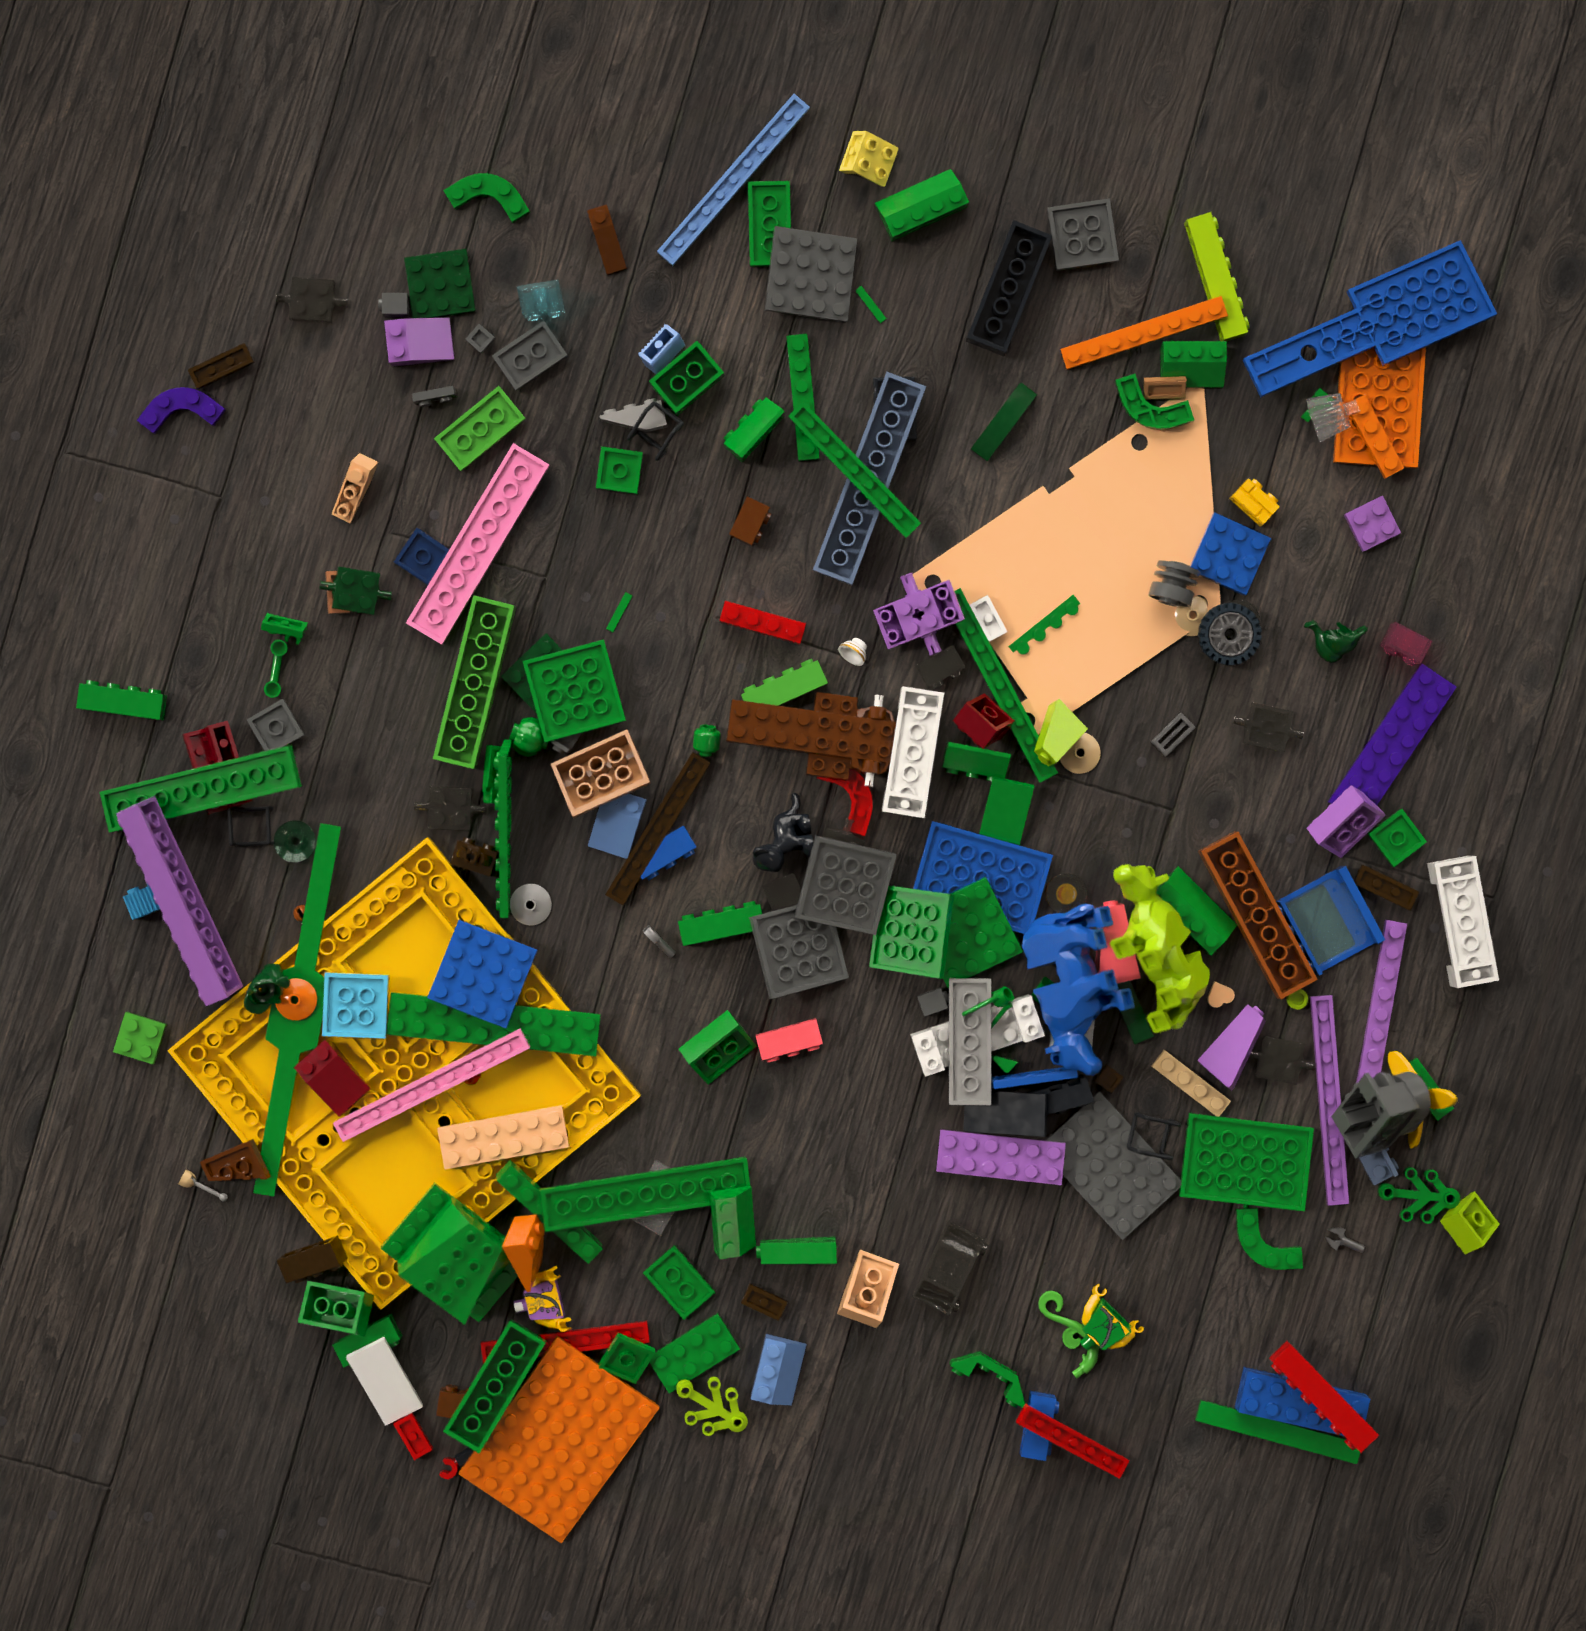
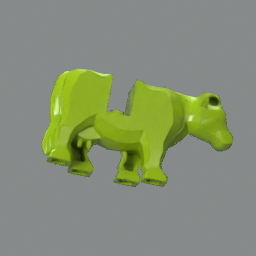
(1156, 938)

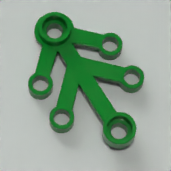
(1423, 1195)

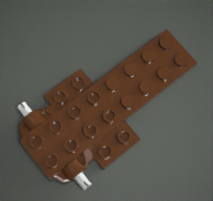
(831, 734)

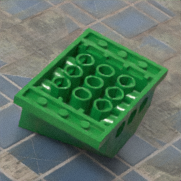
(451, 1255)

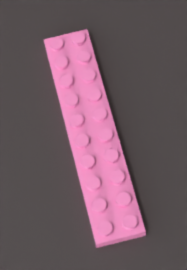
(477, 544)

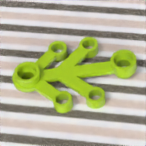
(713, 1408)

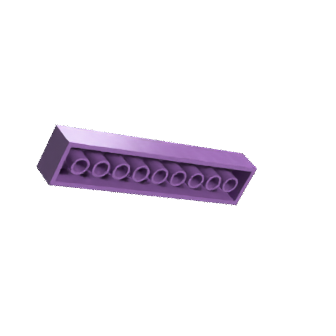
(179, 900)

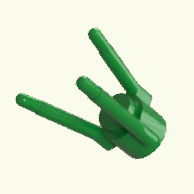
(1000, 998)

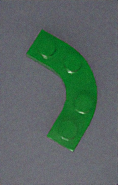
(488, 185)
(1147, 414)
(1258, 1250)

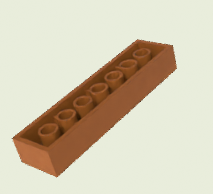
(1257, 915)

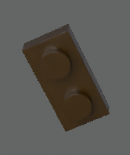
(764, 1302)

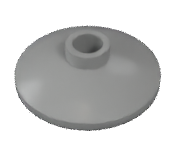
(538, 896)

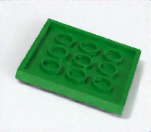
(574, 691)
(913, 932)
(978, 932)

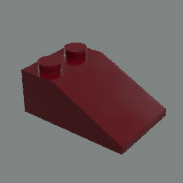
(332, 1077)

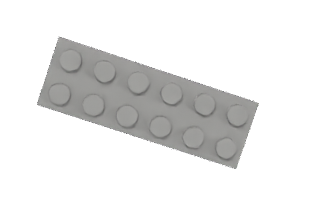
(969, 1042)

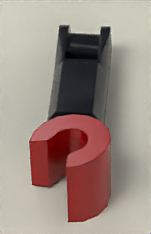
(460, 1460)

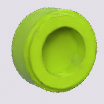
(1297, 999)

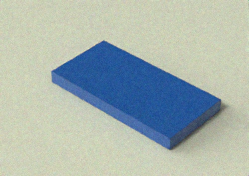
(1032, 1077)

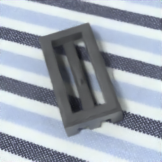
(1167, 728)

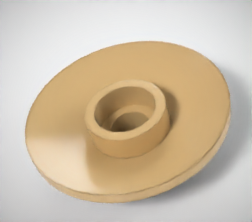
(1199, 606)
(1088, 761)

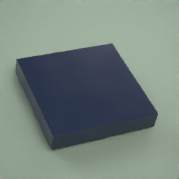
(421, 556)

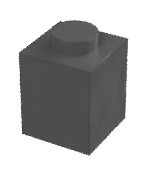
(394, 305)
(933, 1001)

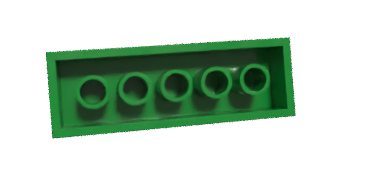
(495, 1386)

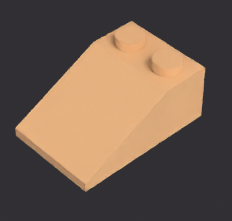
(868, 1289)

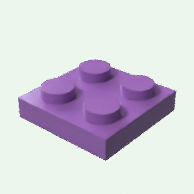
(1372, 523)

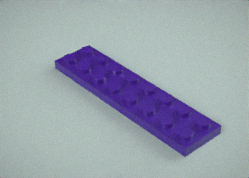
(1397, 735)

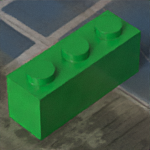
(383, 1327)

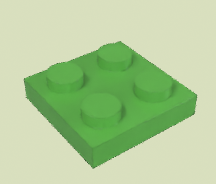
(139, 1037)

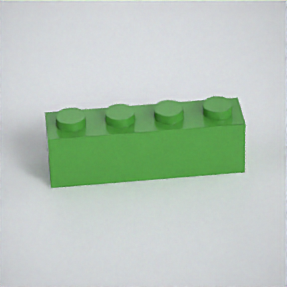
(787, 687)

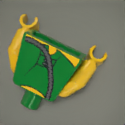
(1105, 1325)

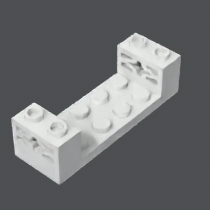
(913, 752)
(1464, 921)
(1016, 1025)

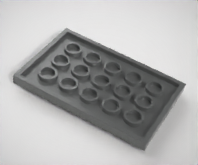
(1109, 1176)

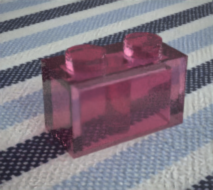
(1405, 643)

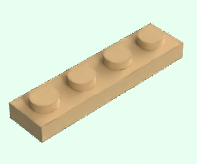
(1191, 1083)

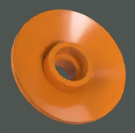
(306, 1000)

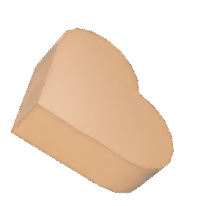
(1220, 994)

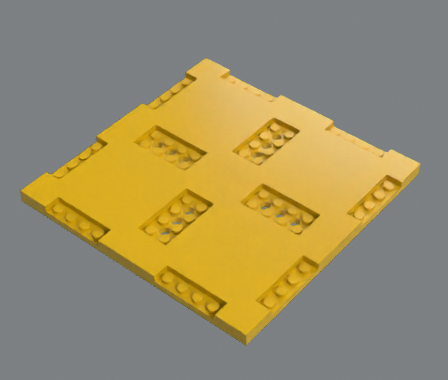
(378, 1176)

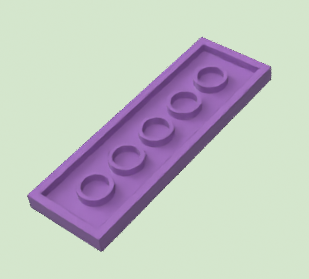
(1001, 1157)

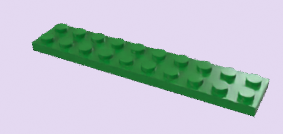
(208, 785)
(543, 1027)
(639, 1193)

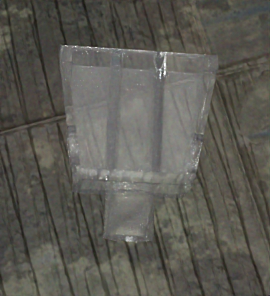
(1330, 414)

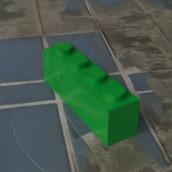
(121, 701)
(718, 925)

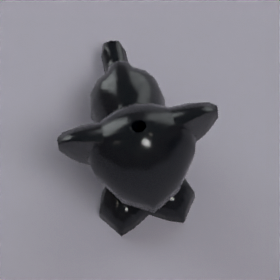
(771, 856)

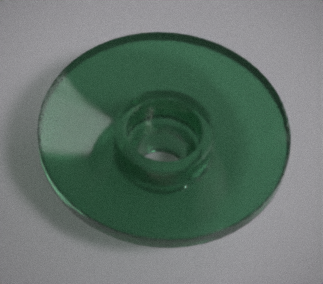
(284, 837)

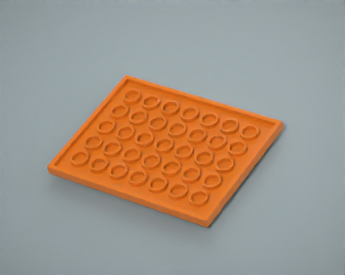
(559, 1439)

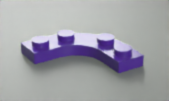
(179, 399)

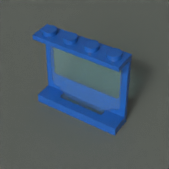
(1330, 919)

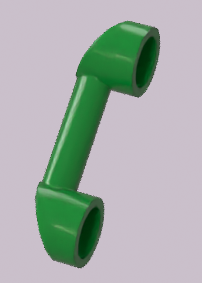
(279, 649)

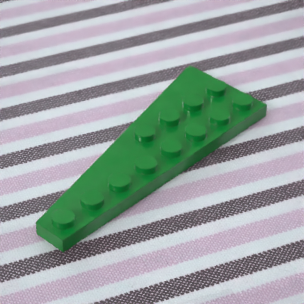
(503, 804)

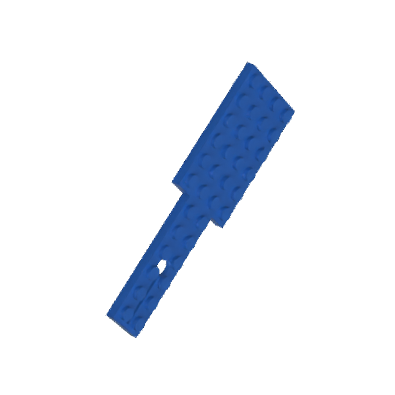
(1390, 313)

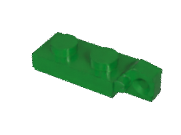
(490, 774)

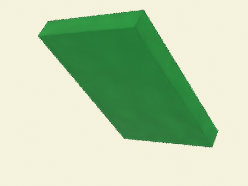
(1006, 810)
(679, 1282)

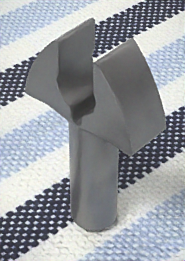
(656, 939)
(1344, 1240)

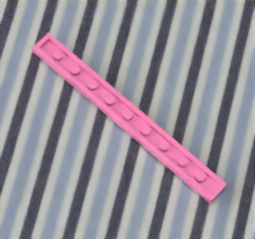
(431, 1085)

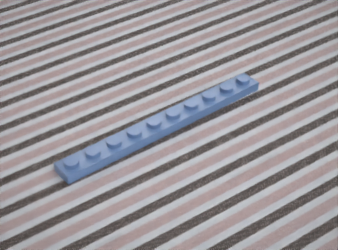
(733, 179)

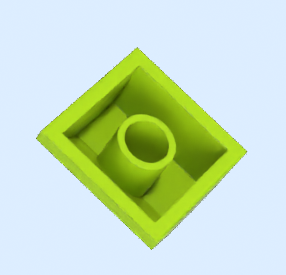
(1470, 1223)

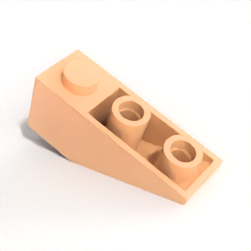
(354, 487)

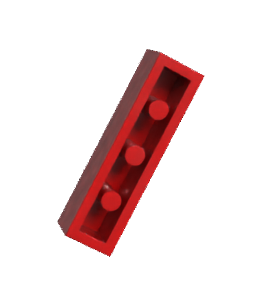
(762, 622)

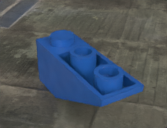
(672, 847)

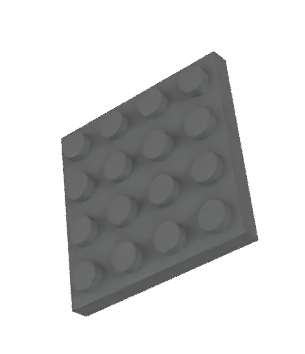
(810, 274)
(845, 885)
(796, 952)

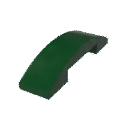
(1003, 421)

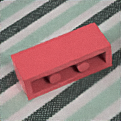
(789, 1040)

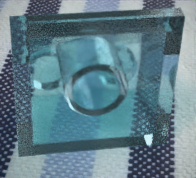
(541, 299)

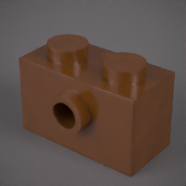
(749, 522)

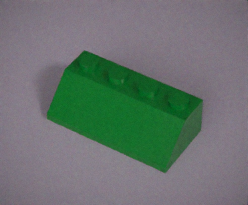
(922, 204)
(1198, 912)

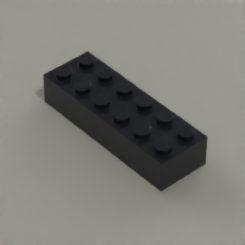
(1008, 288)

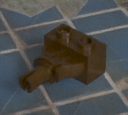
(474, 857)

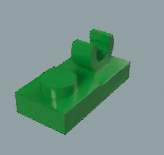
(281, 625)

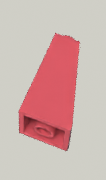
(1125, 968)

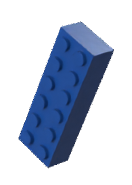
(1272, 1398)

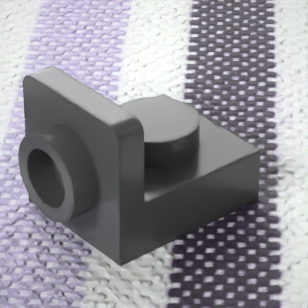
(565, 744)

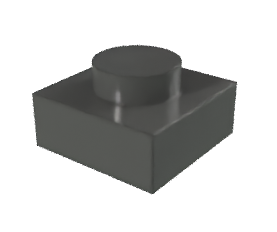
(480, 338)

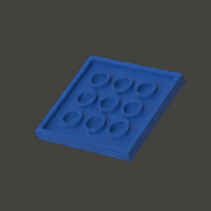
(482, 974)

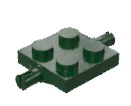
(355, 590)

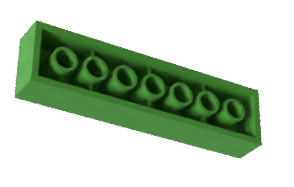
(474, 682)

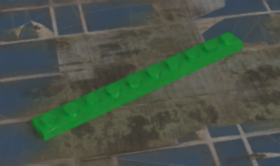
(1001, 687)

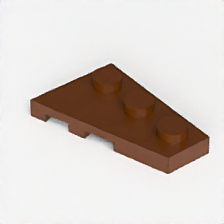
(236, 1163)

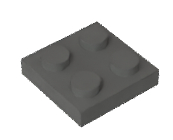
(275, 726)

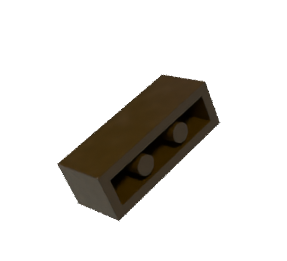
(312, 1260)

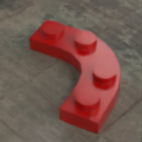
(860, 800)

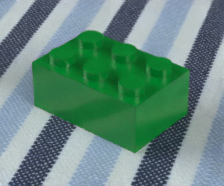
(686, 378)
(336, 1308)

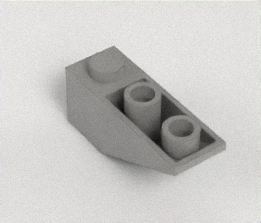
(629, 416)

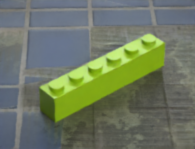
(1215, 274)

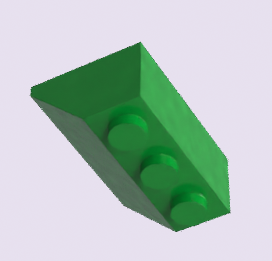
(1197, 360)
(753, 428)
(975, 761)
(717, 1047)
(732, 1221)

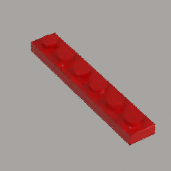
(1072, 1441)

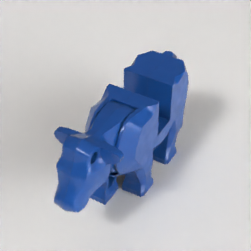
(1082, 992)

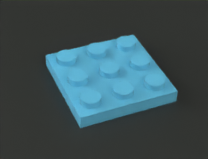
(355, 1005)

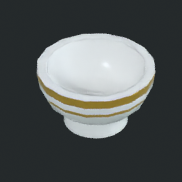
(853, 651)

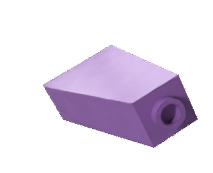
(1233, 1047)

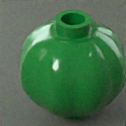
(527, 737)

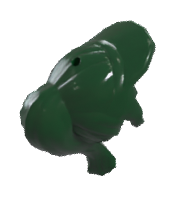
(1335, 643)
(272, 986)

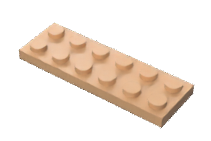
(503, 1137)

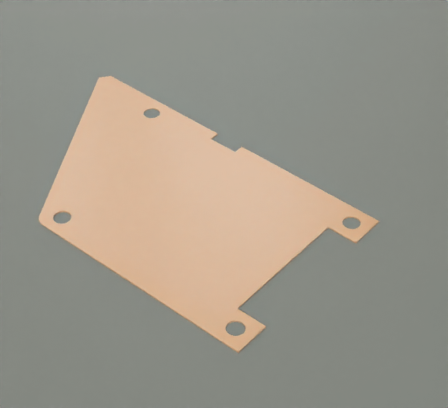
(1101, 544)

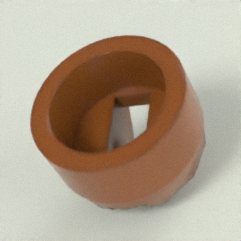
(297, 916)

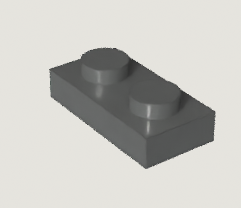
(426, 398)

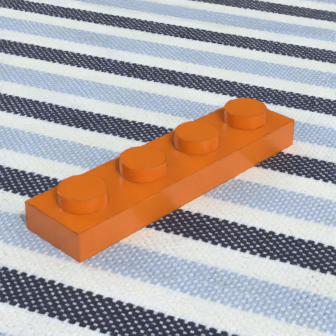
(1376, 439)

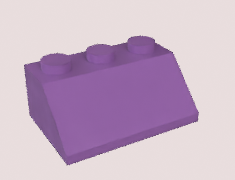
(1345, 821)

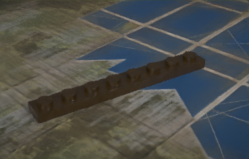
(657, 828)

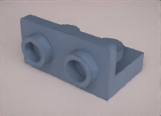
(1379, 1166)

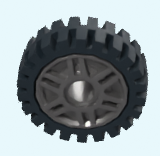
(1213, 629)

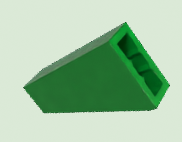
(798, 1251)

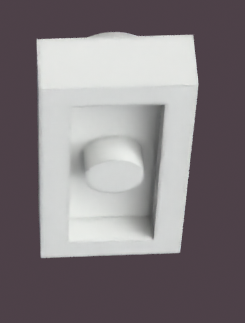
(988, 618)

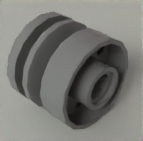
(1175, 579)

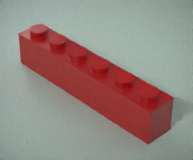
(1323, 1396)

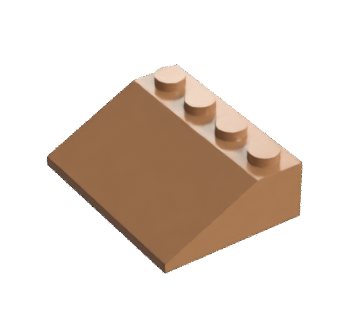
(600, 773)

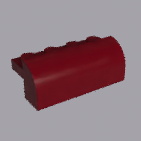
(209, 747)

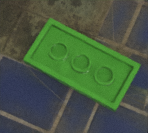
(480, 428)

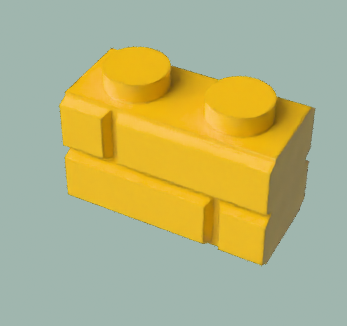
(1254, 501)

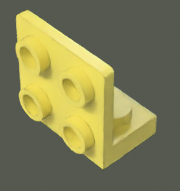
(869, 157)

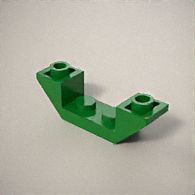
(966, 1363)

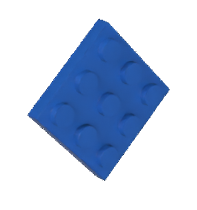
(1230, 553)

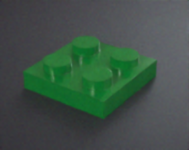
(619, 470)
(1397, 837)
(626, 1358)

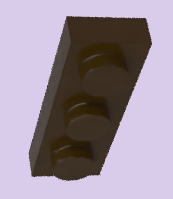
(221, 366)
(1386, 887)

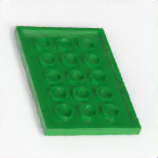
(1246, 1162)

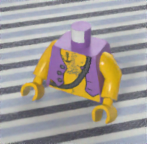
(544, 1302)

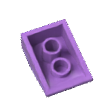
(418, 340)

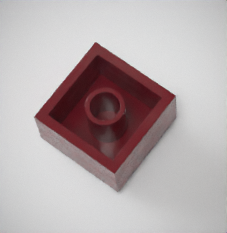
(983, 721)

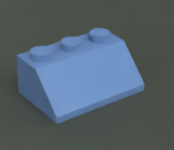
(778, 1371)

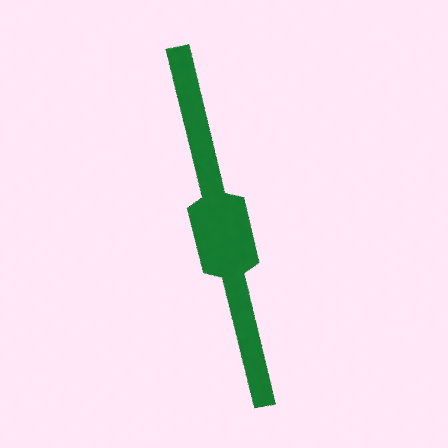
(298, 1035)

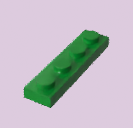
(1053, 619)

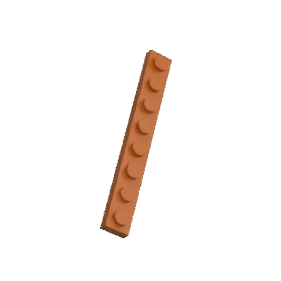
(1144, 332)

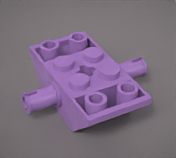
(901, 618)

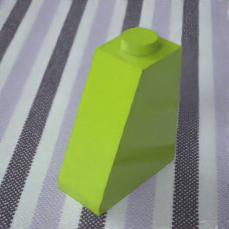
(1058, 733)

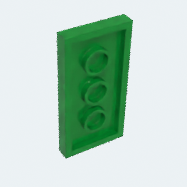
(767, 208)
(694, 1352)

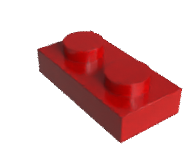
(413, 1436)

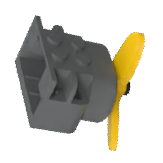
(1387, 1108)

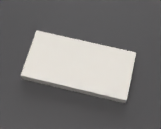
(384, 1381)

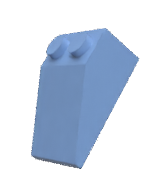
(617, 825)

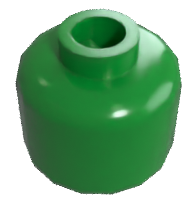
(706, 740)

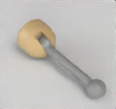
(188, 1180)

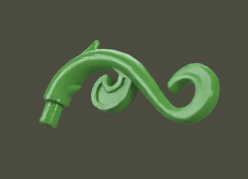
(1073, 1327)

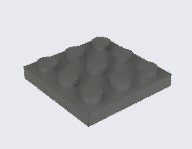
(1082, 234)

